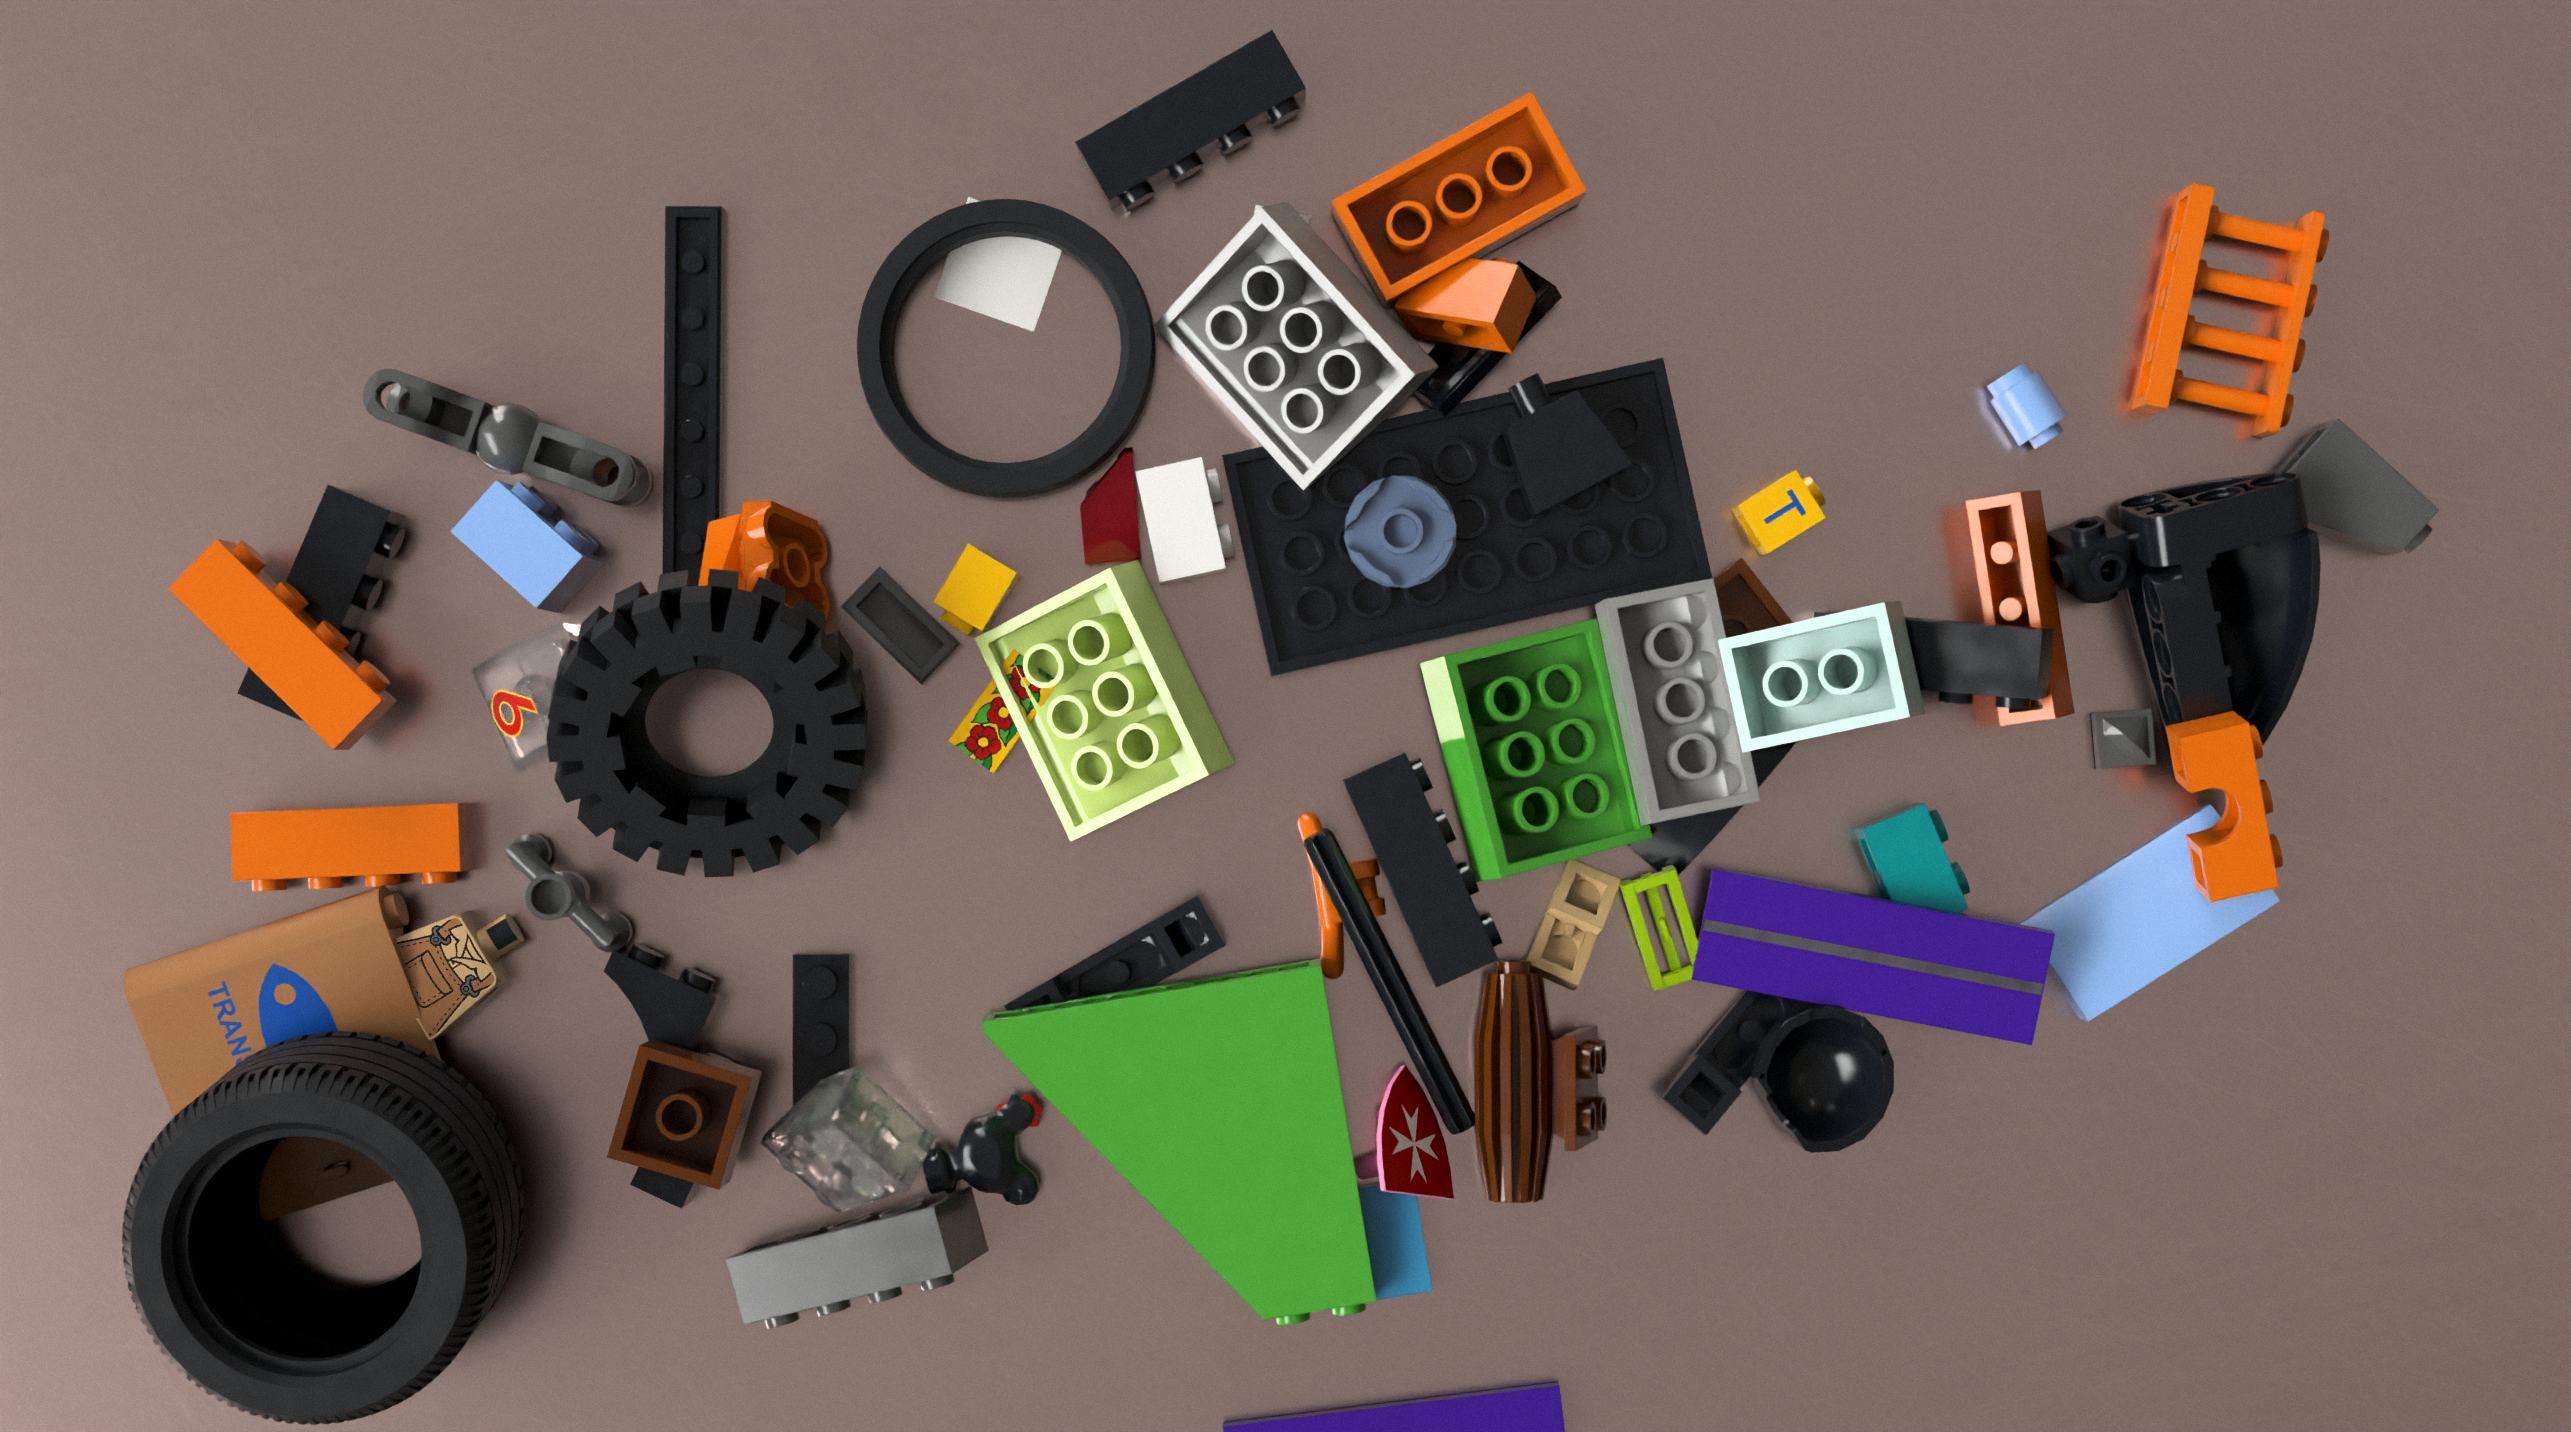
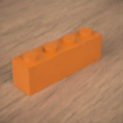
(2019, 587)
(283, 643)
(351, 842)

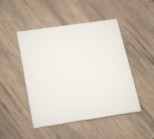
(1000, 278)

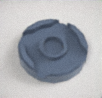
(1400, 531)

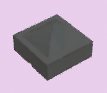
(2123, 738)

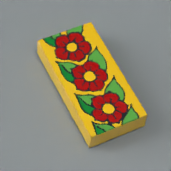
(988, 728)

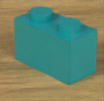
(1910, 861)

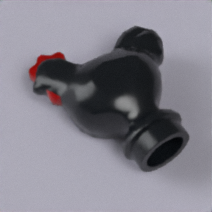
(988, 1154)

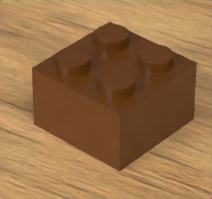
(684, 1114)

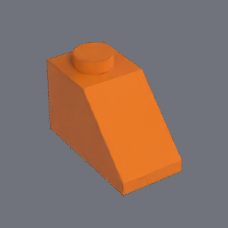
(1471, 305)

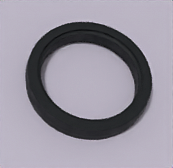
(984, 221)

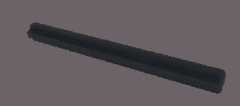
(1389, 981)

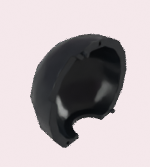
(1824, 1077)

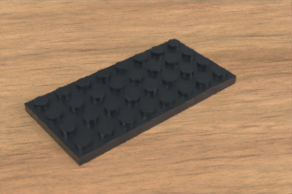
(1506, 568)

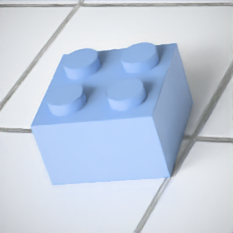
(528, 546)

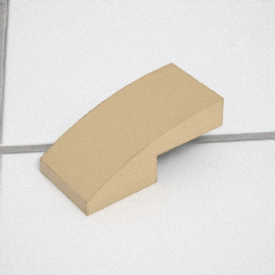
(1572, 923)

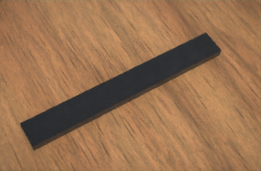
(692, 382)

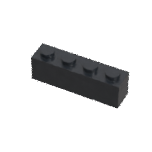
(1193, 120)
(338, 571)
(1980, 660)
(1420, 868)

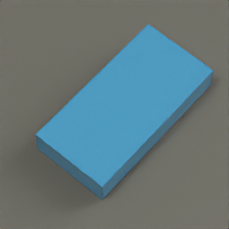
(1394, 1242)

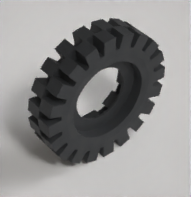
(624, 782)

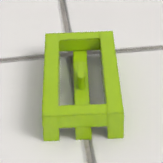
(1649, 884)

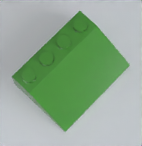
(1534, 750)

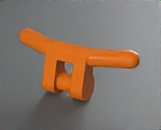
(1331, 924)

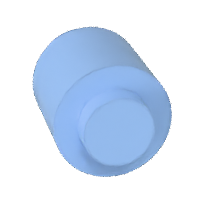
(2027, 406)

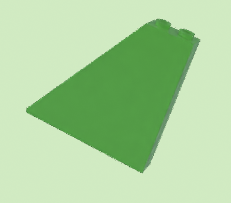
(1222, 1118)

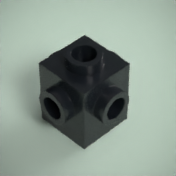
(2092, 559)

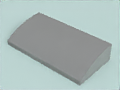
(1675, 702)

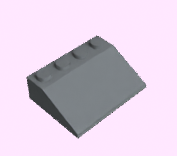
(1294, 343)

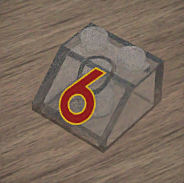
(520, 689)

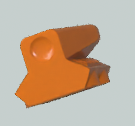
(771, 545)

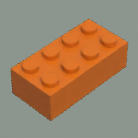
(1458, 199)

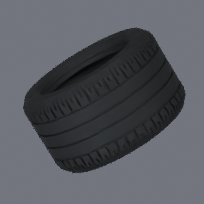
(253, 1322)

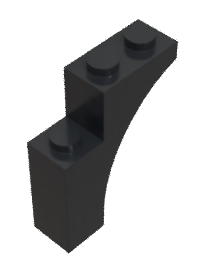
(672, 1011)

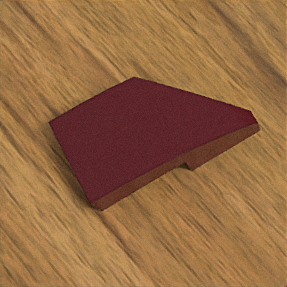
(1111, 514)

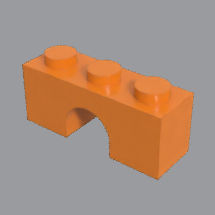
(2237, 851)

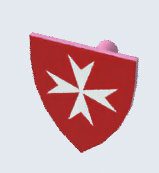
(1409, 1144)

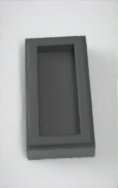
(901, 625)

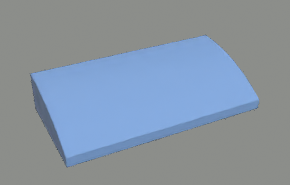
(2138, 921)

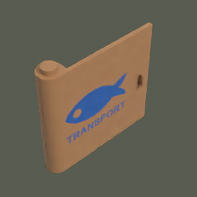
(271, 984)

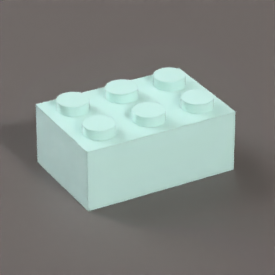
(1821, 676)

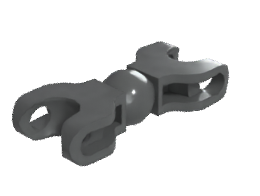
(507, 438)

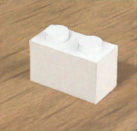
(1183, 521)

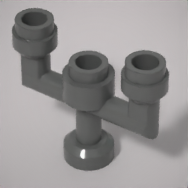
(564, 895)

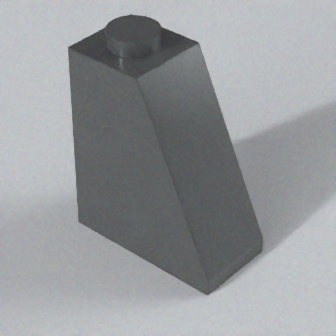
(2358, 494)

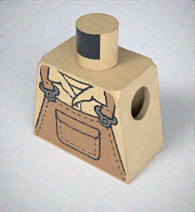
(456, 967)

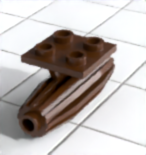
(1530, 1084)

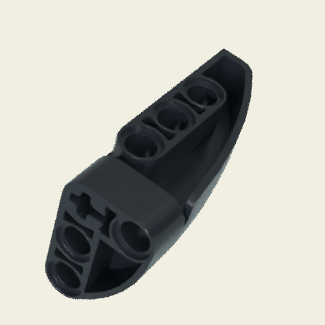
(2224, 595)

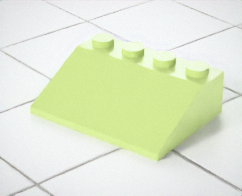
(1124, 705)

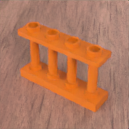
(2188, 274)

